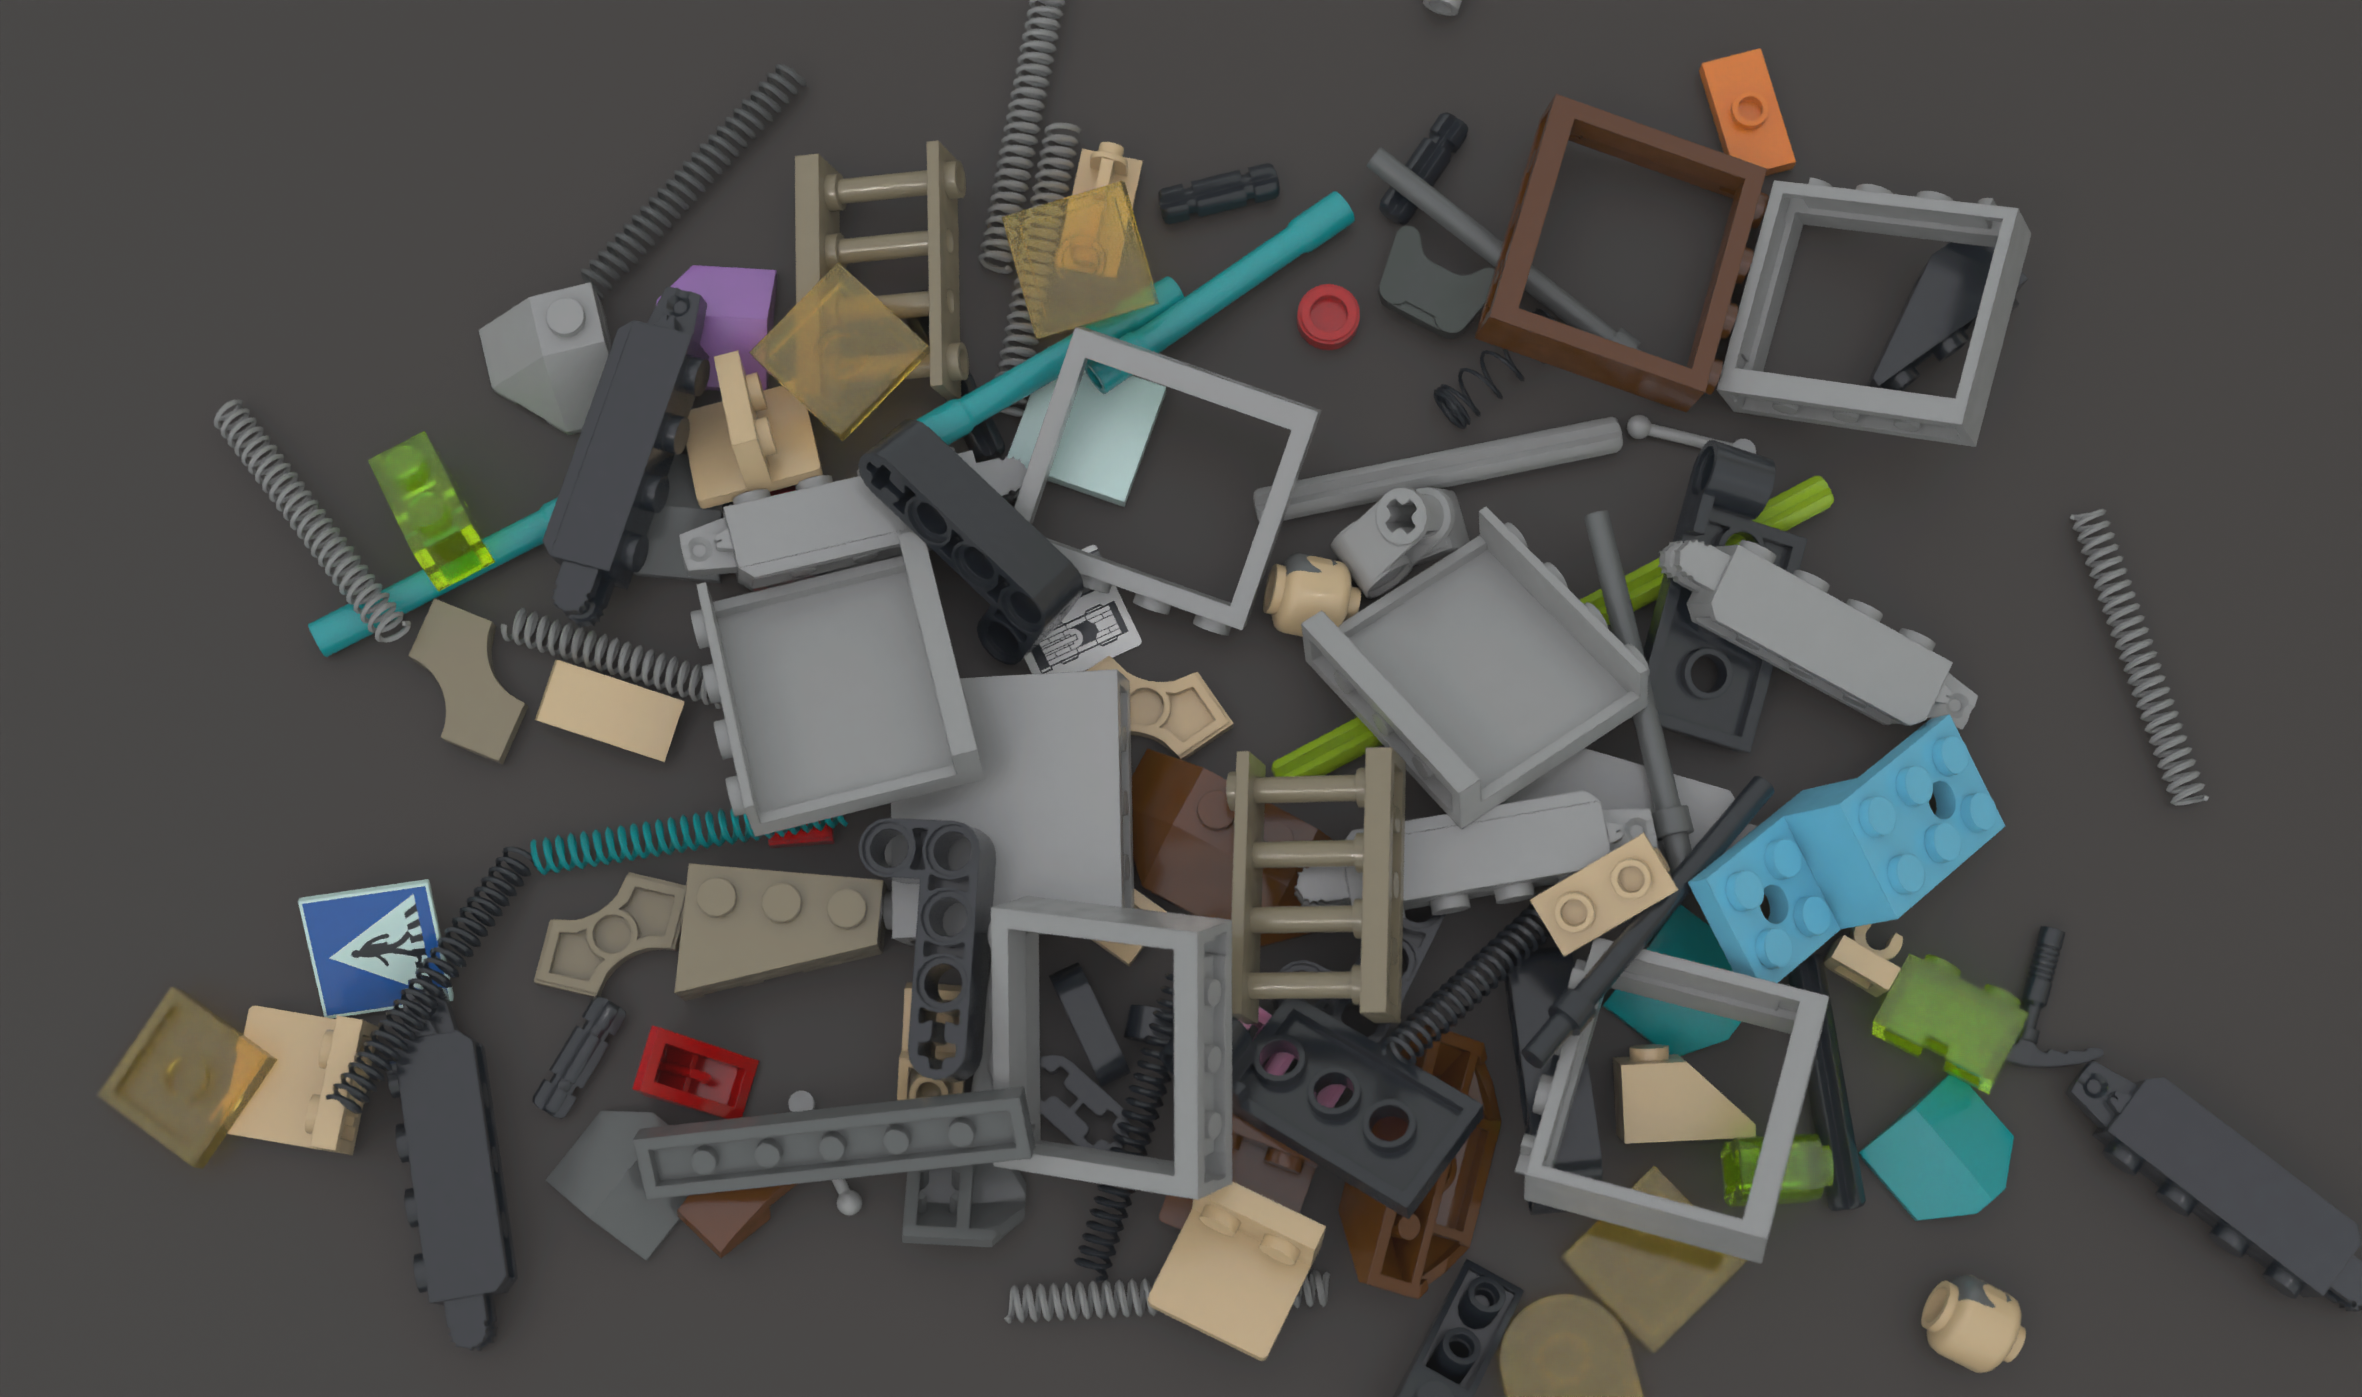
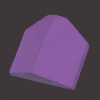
(736, 313)

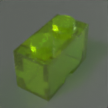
(431, 511)
(1952, 1018)

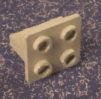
(749, 438)

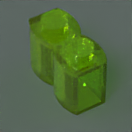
(1806, 1174)

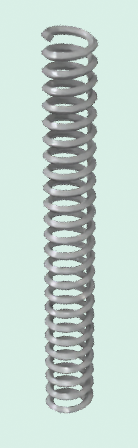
(1032, 104)
(1049, 197)
(312, 526)
(611, 654)
(2134, 660)
(1119, 1298)

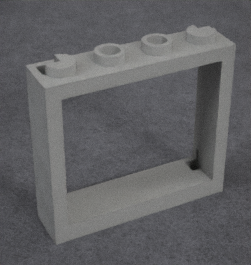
(1858, 406)
(1151, 591)
(1709, 991)
(1200, 1038)

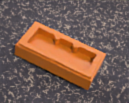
(1747, 111)

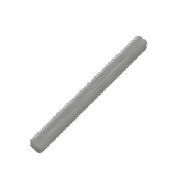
(1450, 467)

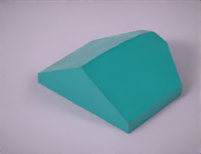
(1668, 1023)
(1943, 1153)

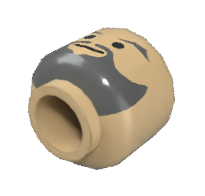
(1306, 587)
(1973, 1323)

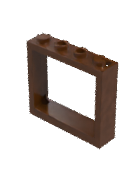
(1588, 354)

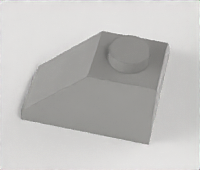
(550, 354)

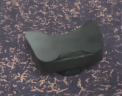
(1429, 292)

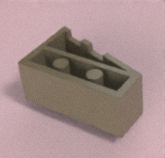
(772, 924)

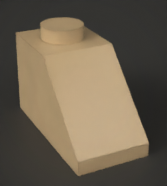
(1669, 1101)

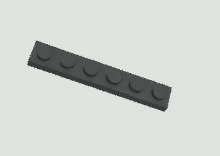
(835, 1143)

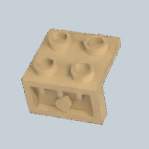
(310, 1058)
(1237, 1268)

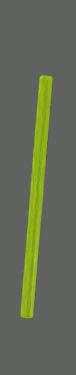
(1643, 584)

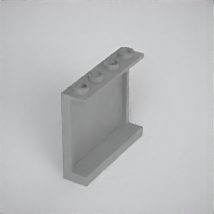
(1481, 671)
(837, 692)
(1049, 797)

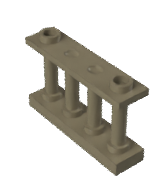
(820, 246)
(1373, 918)

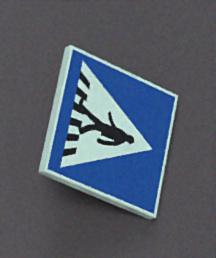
(370, 944)

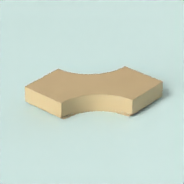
(1173, 713)

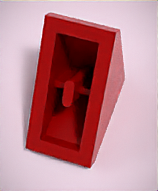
(694, 1074)

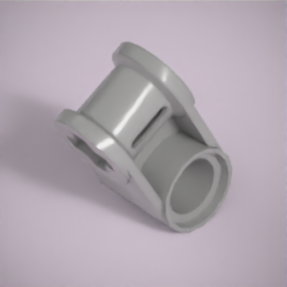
(1394, 537)

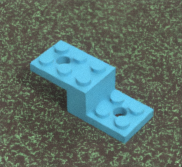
(1848, 853)

